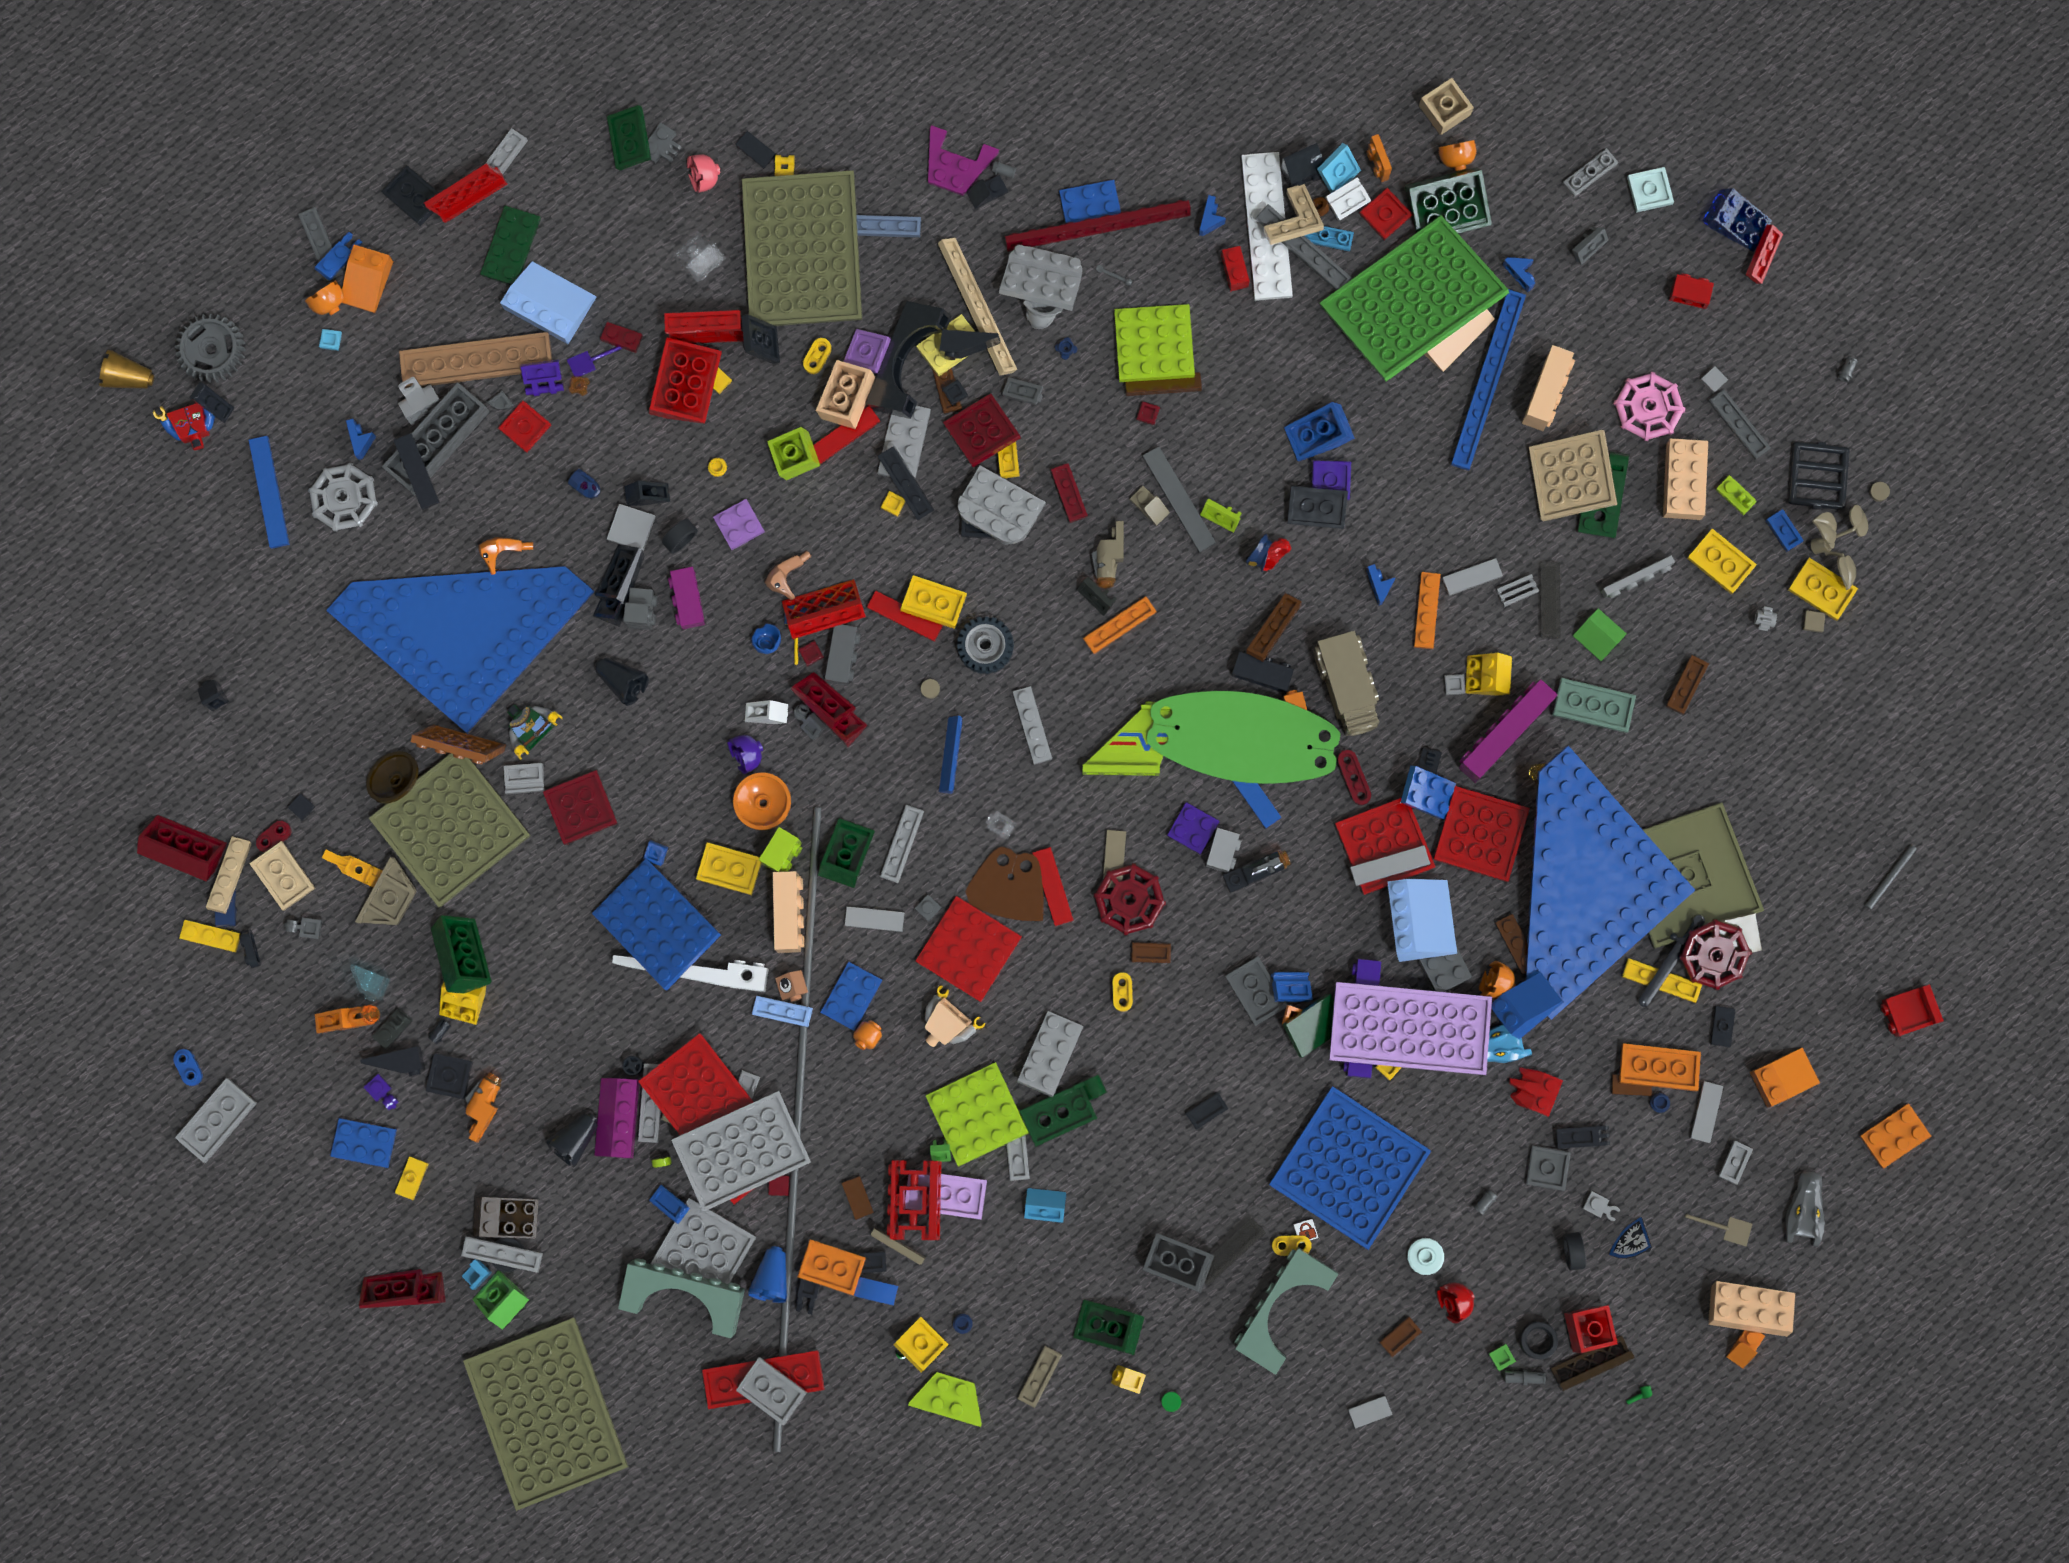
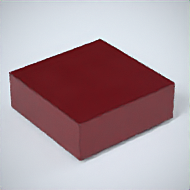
(1148, 413)
(811, 653)
(779, 1186)

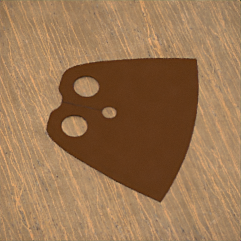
(1011, 899)

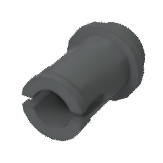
(1004, 169)
(1847, 370)
(1485, 1202)

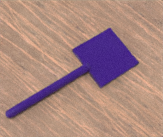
(583, 364)

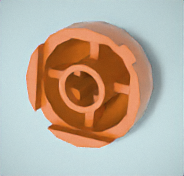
(1458, 154)
(326, 299)
(1498, 980)

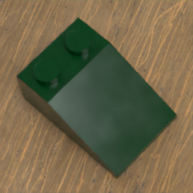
(846, 853)
(1109, 1327)

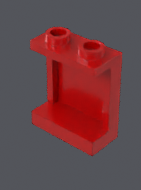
(1911, 1011)

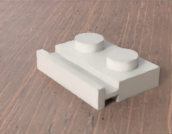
(1347, 199)

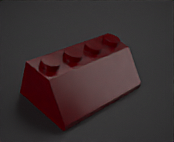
(181, 847)

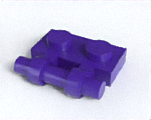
(542, 372)

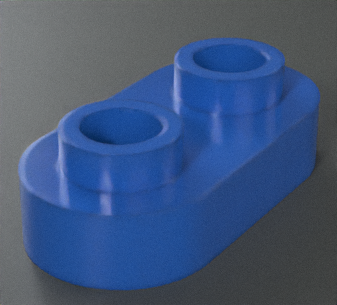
(187, 1067)

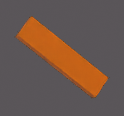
(1119, 625)

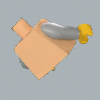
(947, 1022)

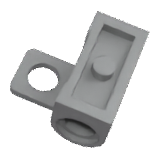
(417, 401)

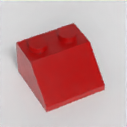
(1590, 1328)

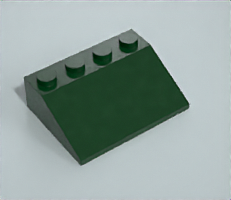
(1455, 196)

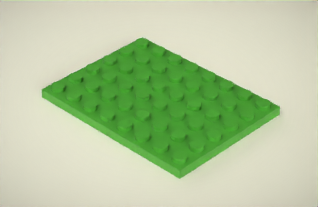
(1414, 298)

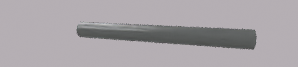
(1890, 877)

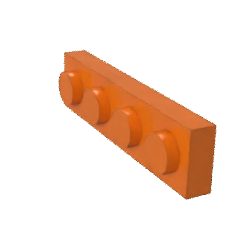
(1427, 610)

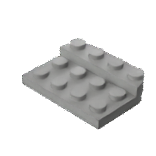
(1042, 277)
(999, 507)

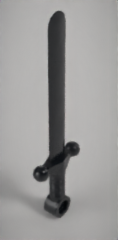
(1670, 961)

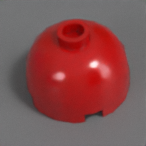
(1457, 1300)

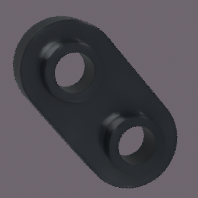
(251, 957)

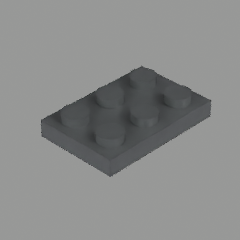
(1255, 991)

